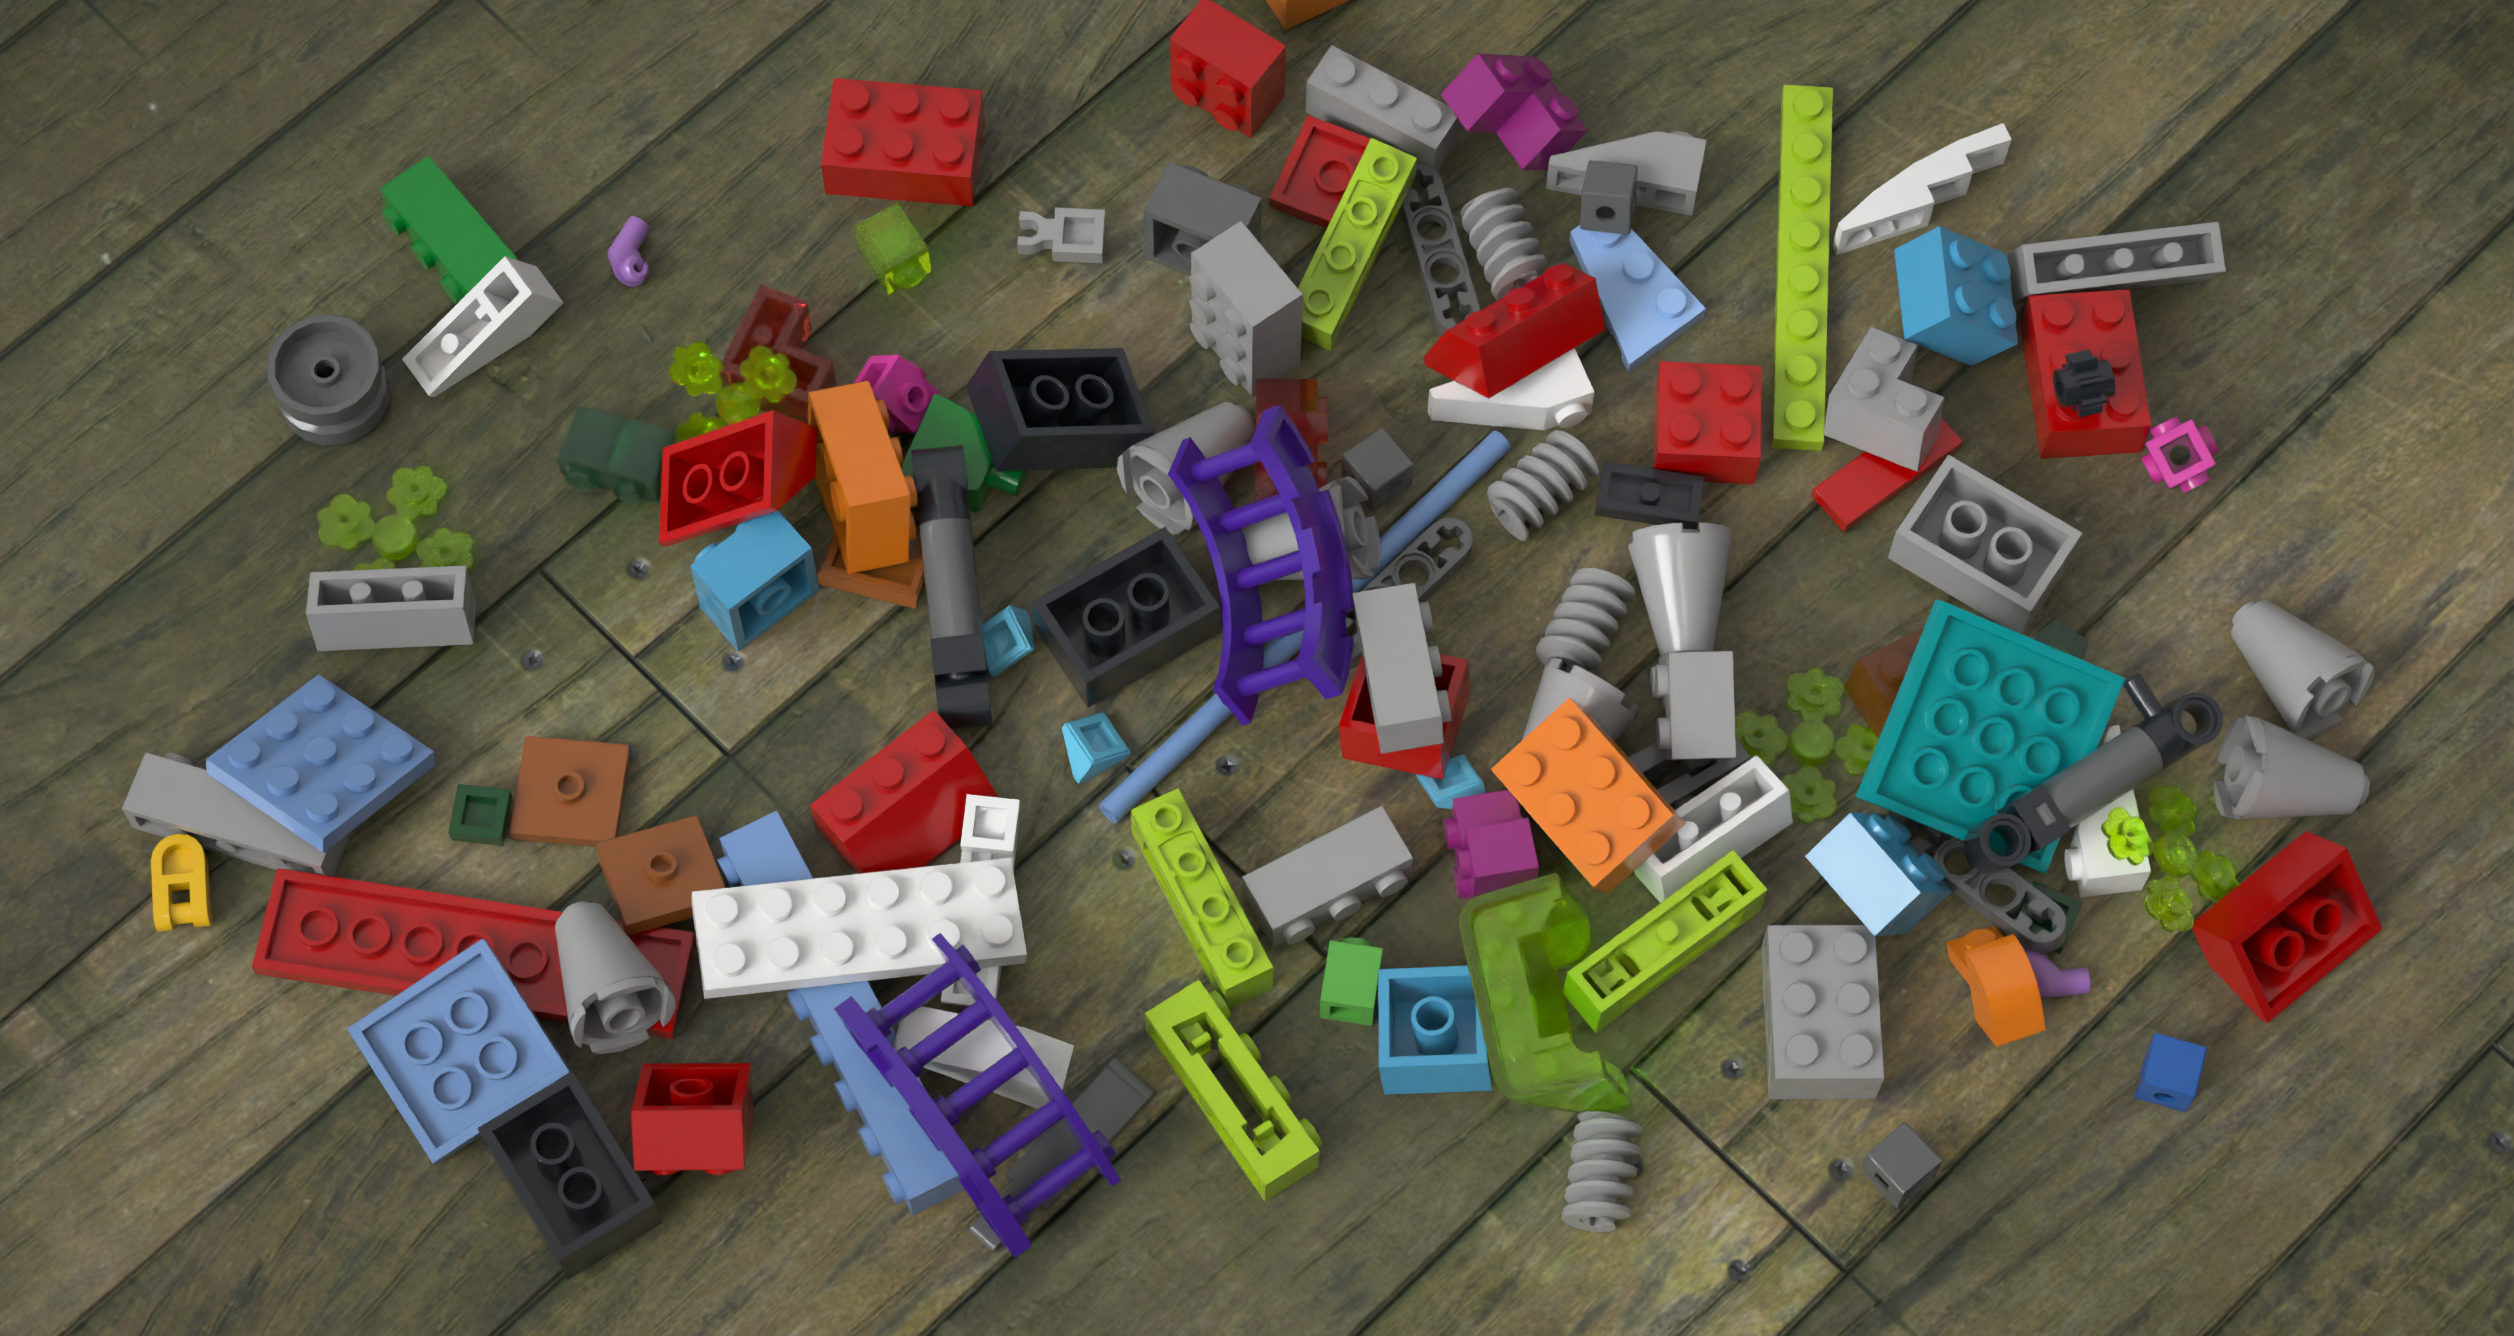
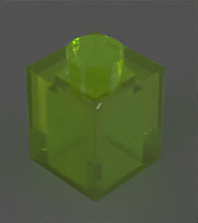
(893, 249)

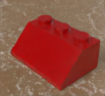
(1520, 331)
(734, 474)
(903, 801)
(2288, 924)

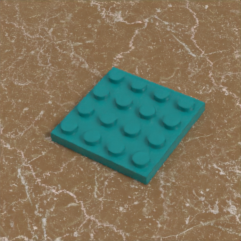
(1983, 725)

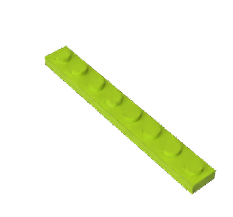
(1802, 268)

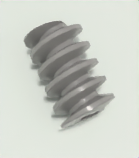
(1502, 240)
(1539, 480)
(1585, 618)
(1598, 1171)

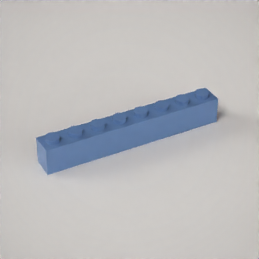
(917, 1171)

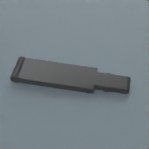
(1104, 1106)

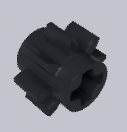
(2084, 383)

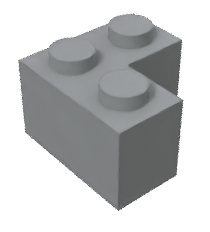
(1879, 407)
(1697, 704)

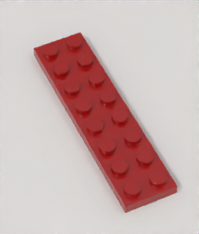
(395, 936)

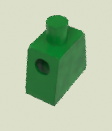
(953, 425)

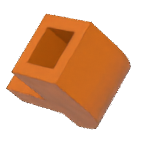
(2000, 984)

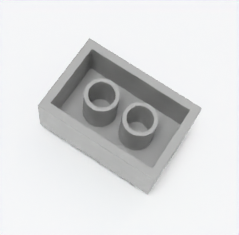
(1245, 308)
(1984, 545)
(1821, 1012)

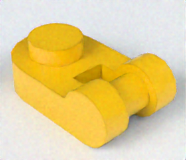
(180, 865)

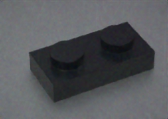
(1649, 495)

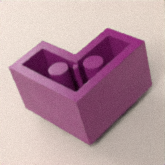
(1518, 104)
(1489, 843)

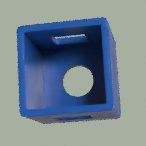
(2170, 1072)

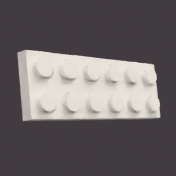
(855, 927)

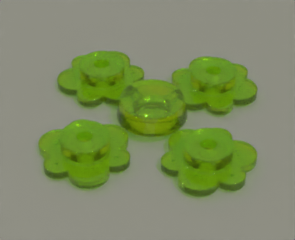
(701, 371)
(396, 534)
(1808, 742)
(2174, 854)

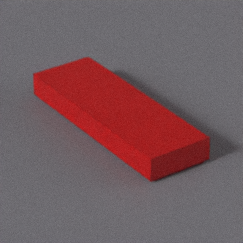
(1873, 481)

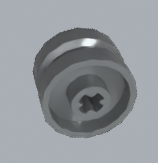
(328, 380)

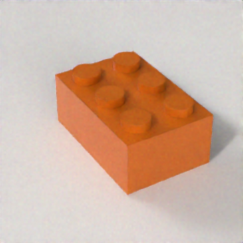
(862, 477)
(1588, 796)

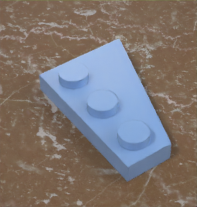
(1637, 292)

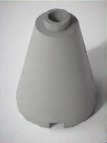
(1149, 461)
(1361, 534)
(1682, 582)
(2300, 667)
(1588, 690)
(2283, 775)
(607, 982)

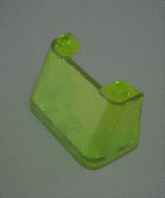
(1513, 957)

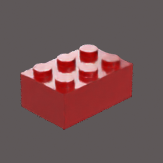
(903, 142)
(2075, 323)

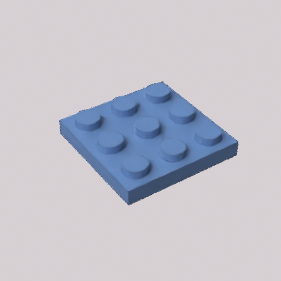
(320, 763)
(458, 1050)

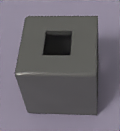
(1608, 197)
(1378, 468)
(1901, 1165)

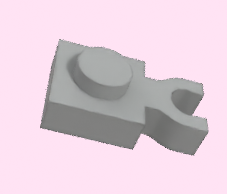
(1071, 235)

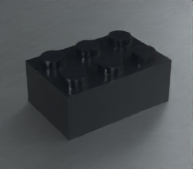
(1058, 408)
(1126, 616)
(570, 1175)

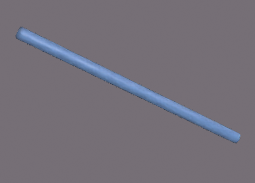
(1280, 650)

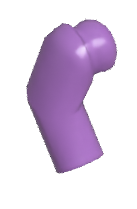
(624, 253)
(2057, 982)

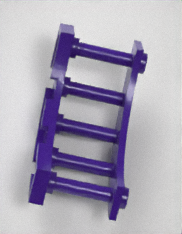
(1321, 556)
(941, 1115)

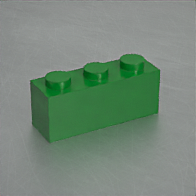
(442, 227)

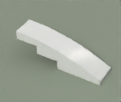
(1909, 197)

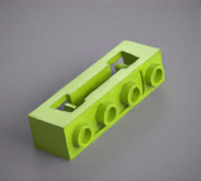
(1353, 240)
(1201, 899)
(1664, 941)
(1185, 1018)

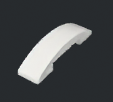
(987, 834)

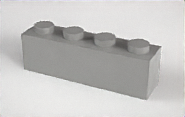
(2117, 261)
(179, 798)

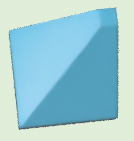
(1007, 639)
(1093, 746)
(1458, 782)

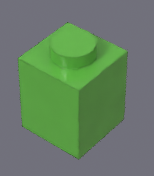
(1351, 981)

